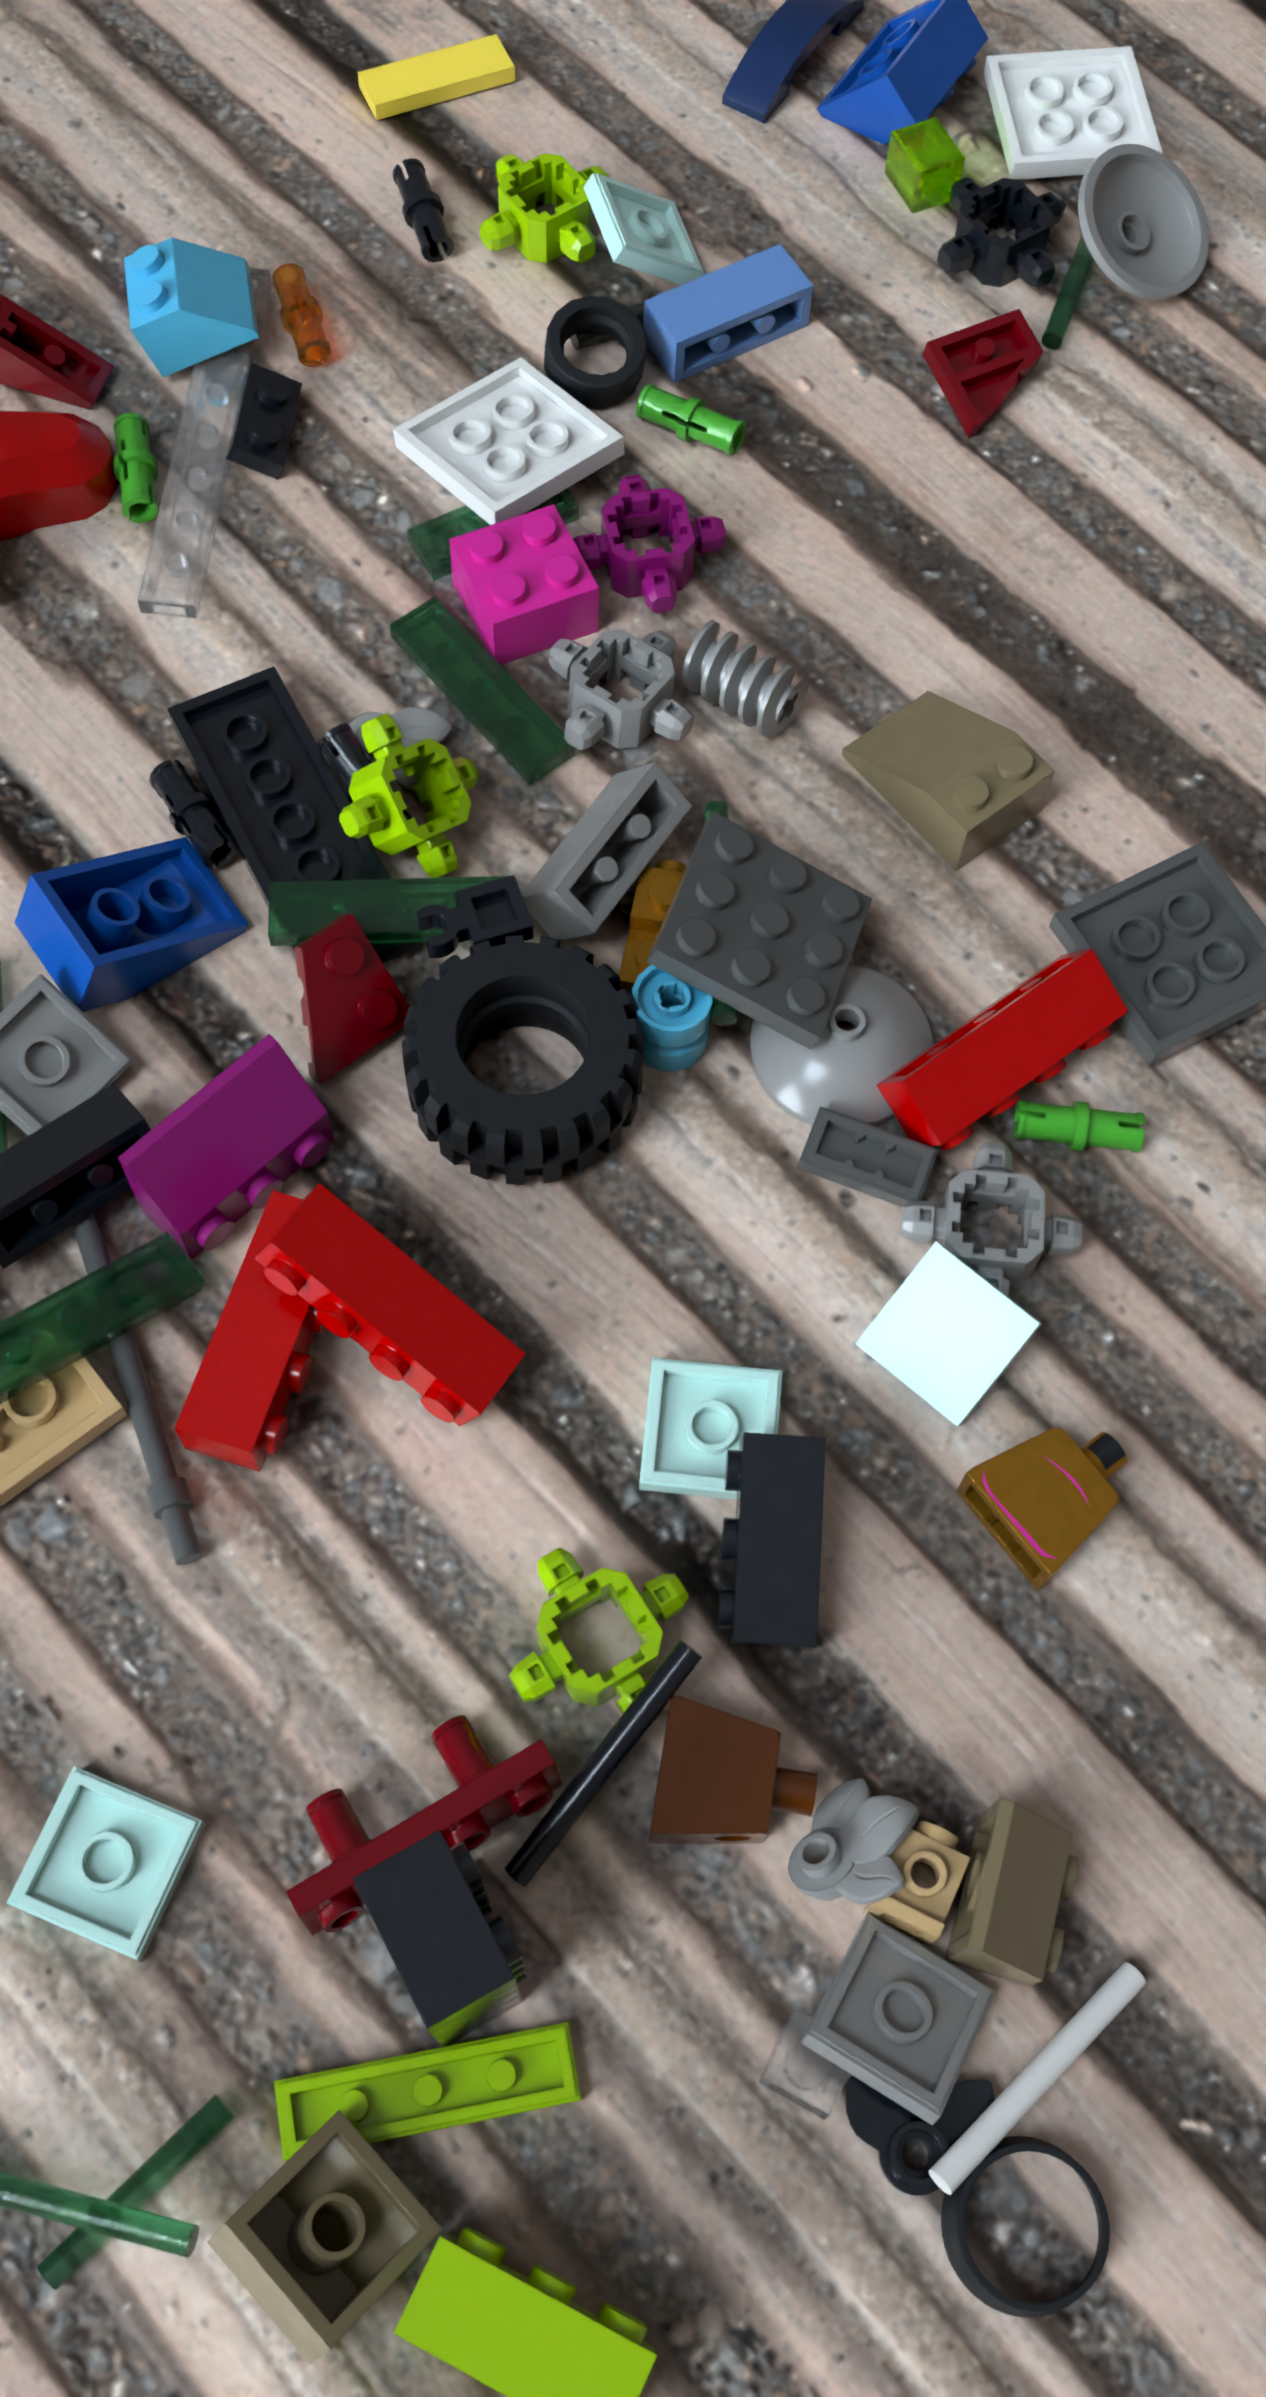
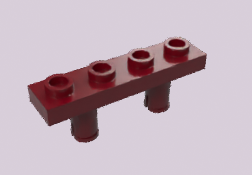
(483, 1799)

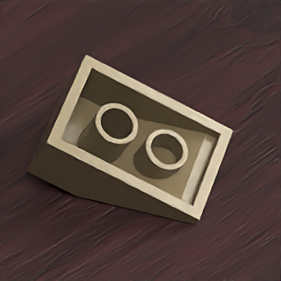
(952, 775)

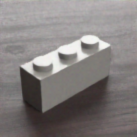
(605, 852)

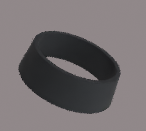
(956, 2244)

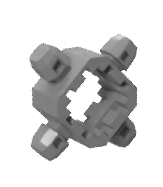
(626, 722)
(992, 1184)

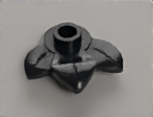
(889, 2126)

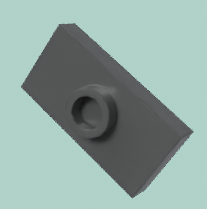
(867, 1158)

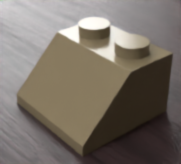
(1013, 1895)
(324, 2237)

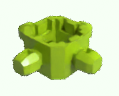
(537, 235)
(379, 810)
(562, 1576)

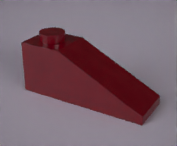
(46, 360)

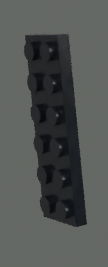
(275, 788)

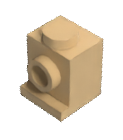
(917, 1909)

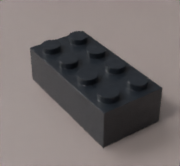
(434, 1926)

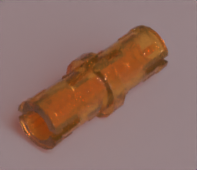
(307, 334)

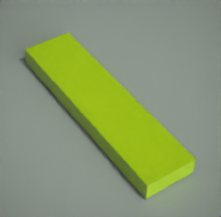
(433, 2088)

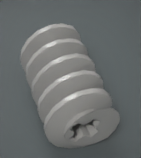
(740, 684)

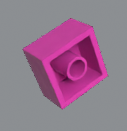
(524, 584)

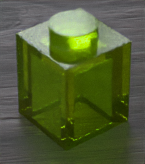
(923, 164)

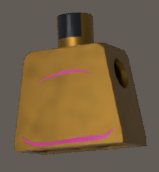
(1044, 1498)

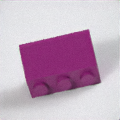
(228, 1148)

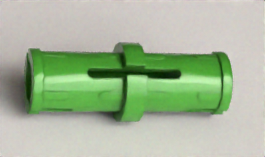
(690, 419)
(135, 468)
(1079, 1126)

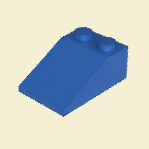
(125, 920)

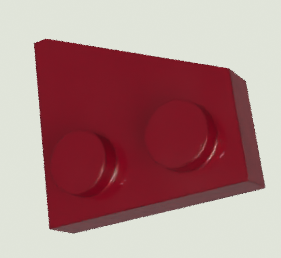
(983, 366)
(346, 996)

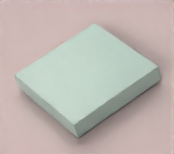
(642, 230)
(948, 1333)
(696, 1417)
(106, 1863)

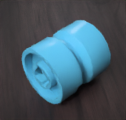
(673, 1019)

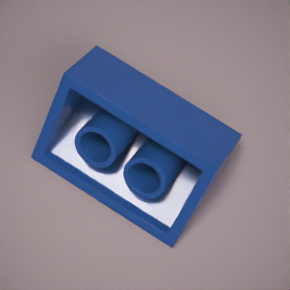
(906, 69)

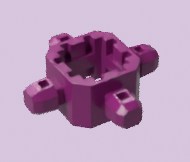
(657, 573)

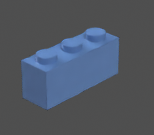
(727, 312)

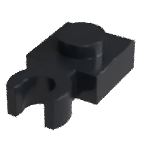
(481, 914)

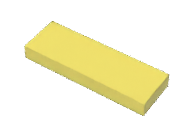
(436, 77)

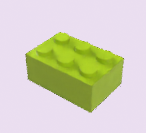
(521, 2329)

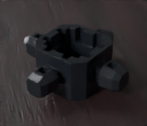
(1005, 205)

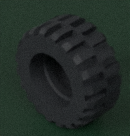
(518, 988)

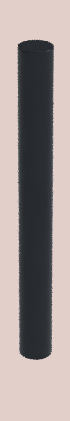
(602, 1763)

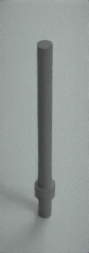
(168, 1493)

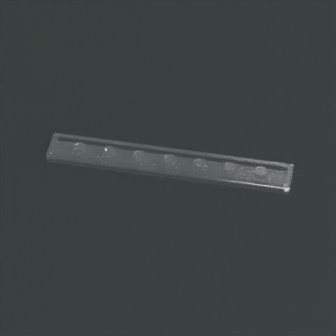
(198, 476)

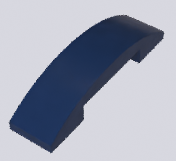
(779, 51)

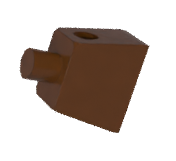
(722, 1779)

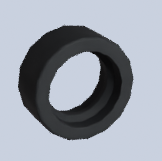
(596, 315)

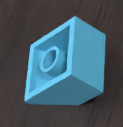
(188, 303)

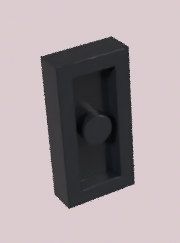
(264, 421)

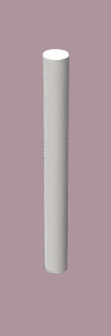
(1036, 2078)

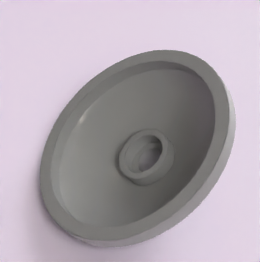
(1143, 222)
(845, 1064)

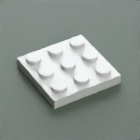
(1067, 108)
(509, 442)

